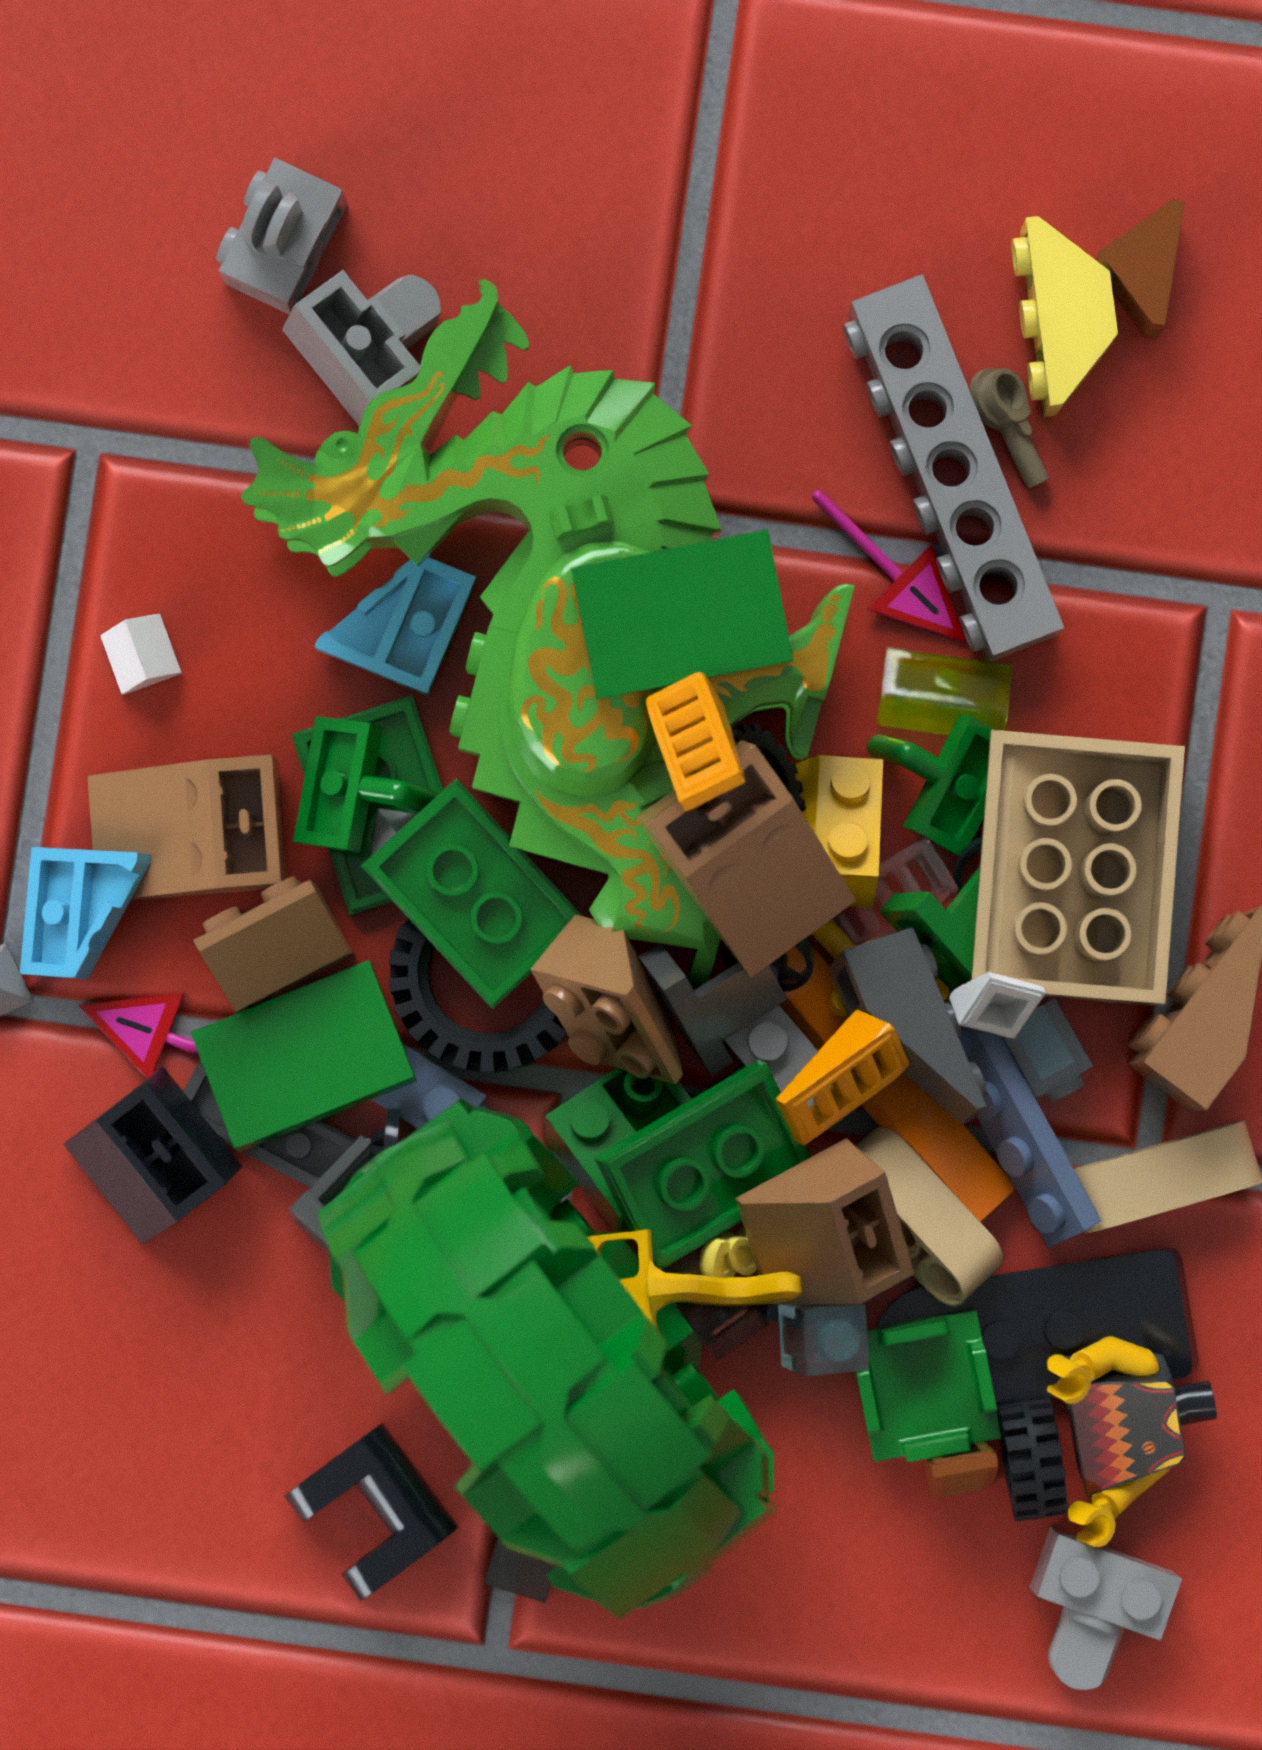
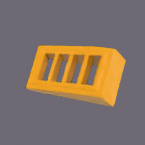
(692, 735)
(856, 1065)

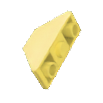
(1065, 312)

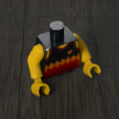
(1123, 1426)

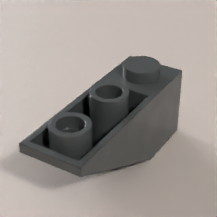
(897, 984)

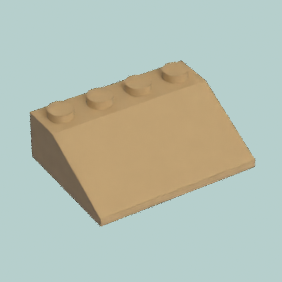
(1079, 865)

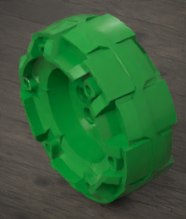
(576, 1410)

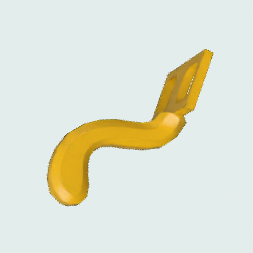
(656, 1289)

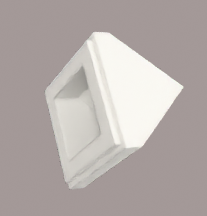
(140, 652)

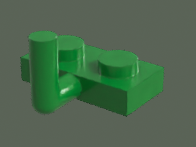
(955, 783)
(342, 784)

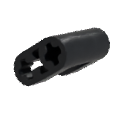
(394, 1492)

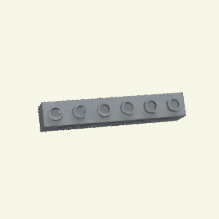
(910, 316)

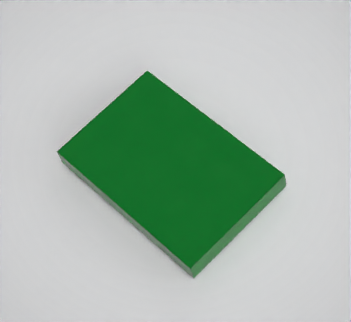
(682, 613)
(401, 756)
(471, 892)
(303, 1056)
(697, 1159)

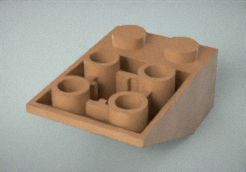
(202, 822)
(750, 863)
(1208, 1025)

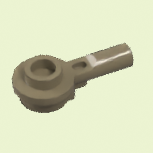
(1005, 407)

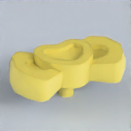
(727, 1256)

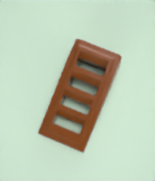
(961, 1471)

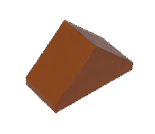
(1144, 265)

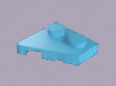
(404, 625)
(75, 907)

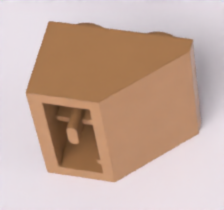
(273, 944)
(608, 1001)
(830, 1226)

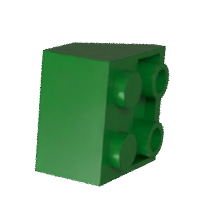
(602, 1118)

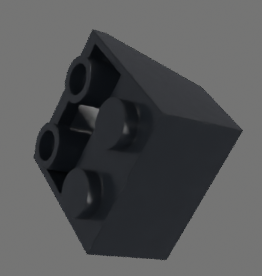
(153, 1156)

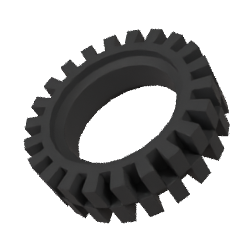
(443, 1037)

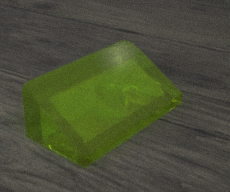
(932, 690)

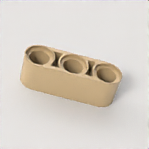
(1170, 1175)
(943, 1238)

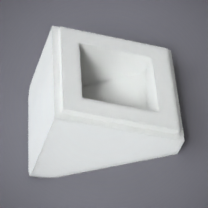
(996, 1003)

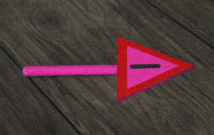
(916, 594)
(141, 1027)

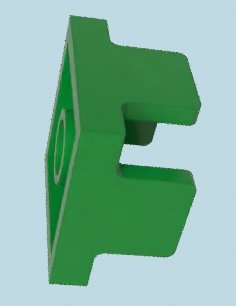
(928, 1388)

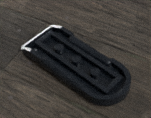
(1067, 1308)

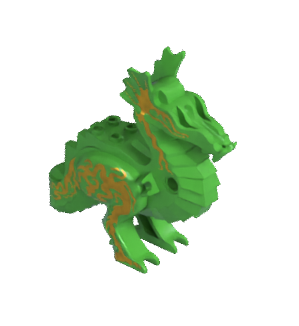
(533, 710)

